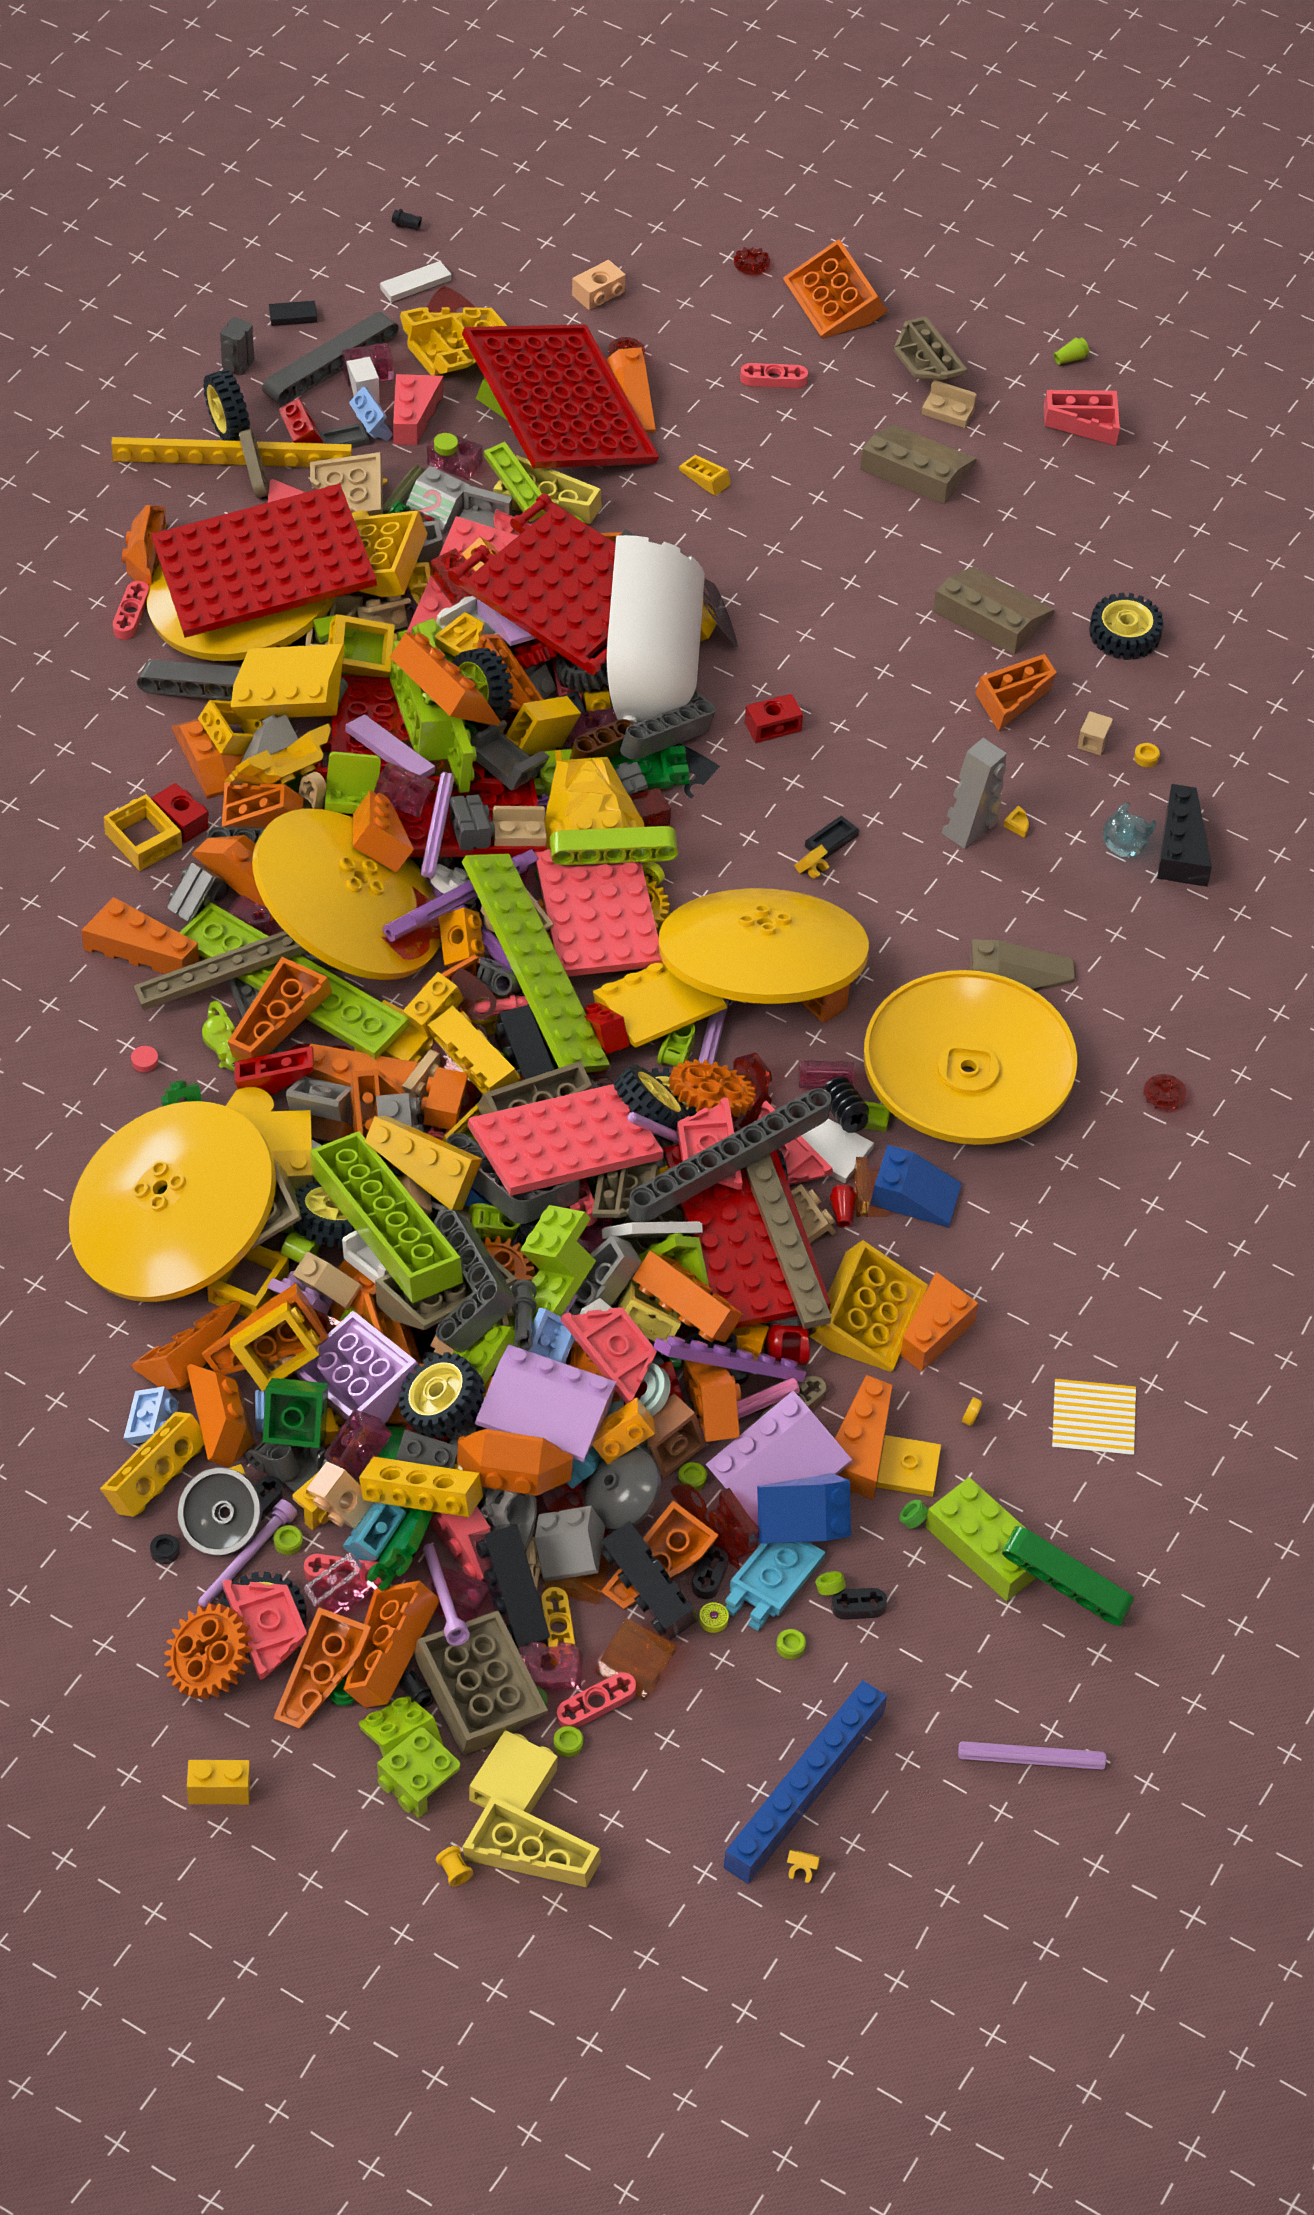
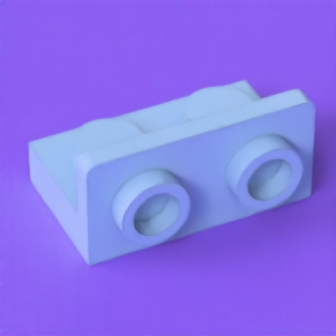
(148, 1413)

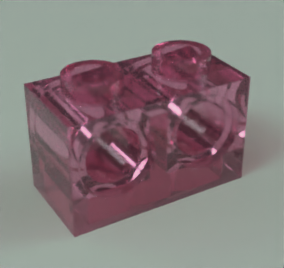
(462, 462)
(405, 789)

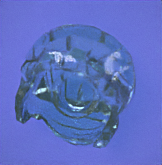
(1127, 833)

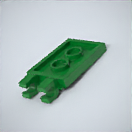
(661, 768)
(401, 1547)

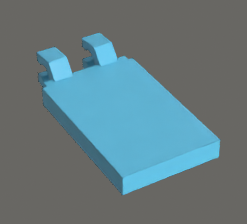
(772, 1578)

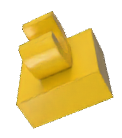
(812, 860)
(332, 1427)
(804, 1861)

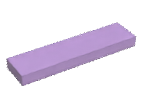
(388, 746)

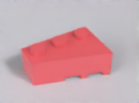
(414, 405)

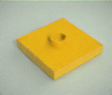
(908, 1466)

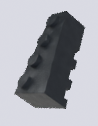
(1184, 841)
(522, 1042)
(649, 1580)
(510, 1582)

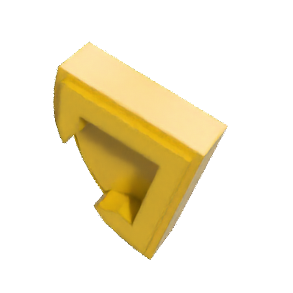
(1017, 822)

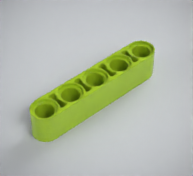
(613, 845)

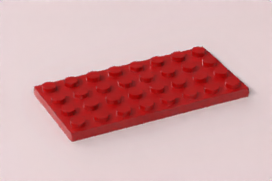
(739, 1250)

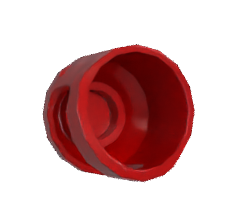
(788, 1343)

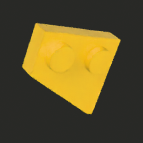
(460, 635)

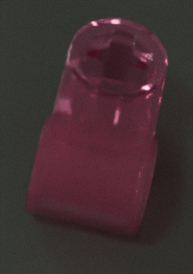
(252, 914)

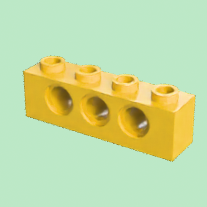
(141, 1468)
(421, 1486)

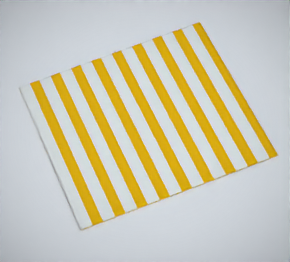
(1094, 1416)

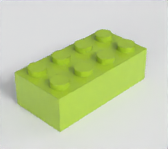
(977, 1532)

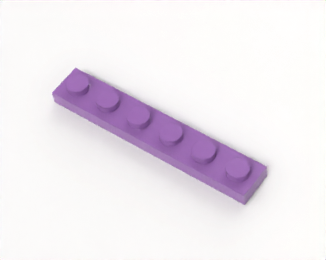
(722, 1357)

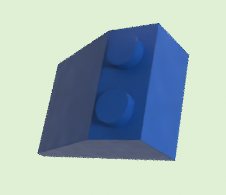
(915, 1187)
(804, 1509)

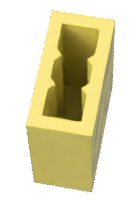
(514, 1773)

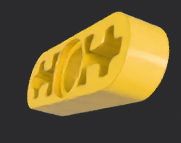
(563, 1615)

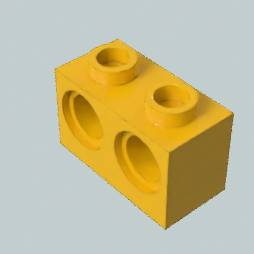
(432, 1002)

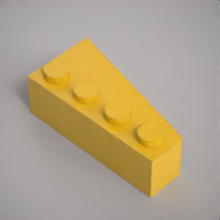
(472, 1051)
(428, 1161)

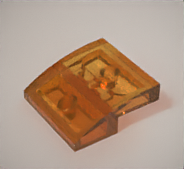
(636, 1653)

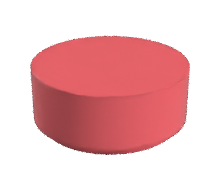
(144, 1059)

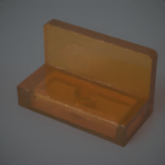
(864, 1185)

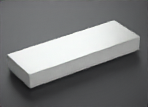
(415, 281)

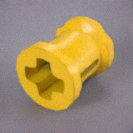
(454, 1866)

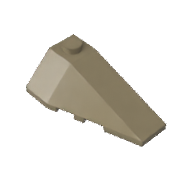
(1021, 963)

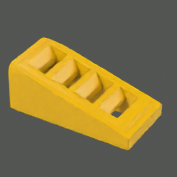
(708, 475)

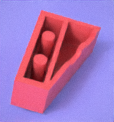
(1083, 413)
(454, 1533)

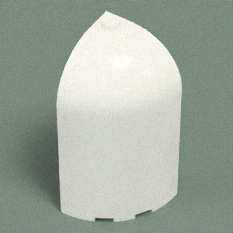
(653, 628)

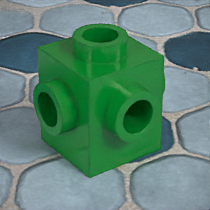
(180, 1089)

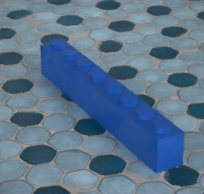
(805, 1782)

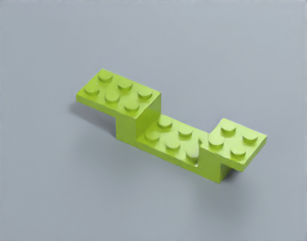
(430, 728)
(562, 1270)

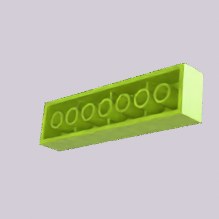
(386, 1217)

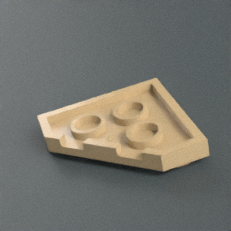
(359, 477)

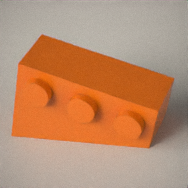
(257, 805)
(380, 832)
(938, 1322)

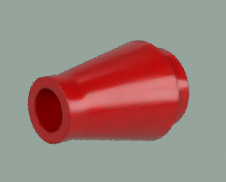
(843, 1204)

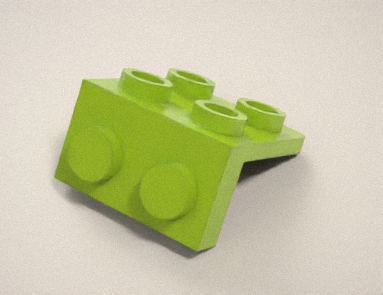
(349, 780)
(685, 1250)
(397, 1722)
(416, 1770)

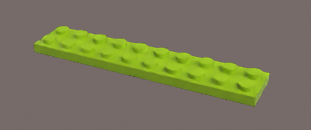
(534, 961)
(344, 1013)

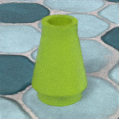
(1072, 351)

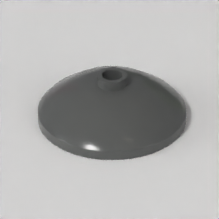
(631, 1494)
(203, 1508)

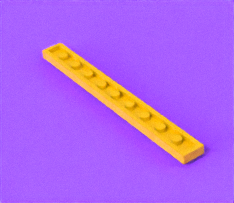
(222, 451)

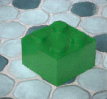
(295, 1412)

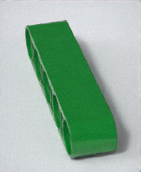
(1068, 1576)

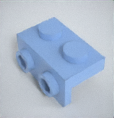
(370, 414)
(550, 1336)

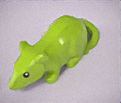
(216, 1034)

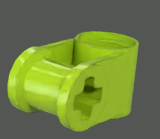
(677, 1048)
(492, 1222)
(297, 1246)

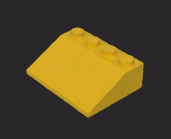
(392, 548)
(289, 682)
(656, 1003)
(289, 1141)
(870, 1307)

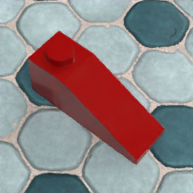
(274, 1070)

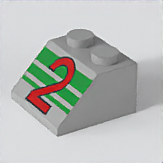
(438, 497)

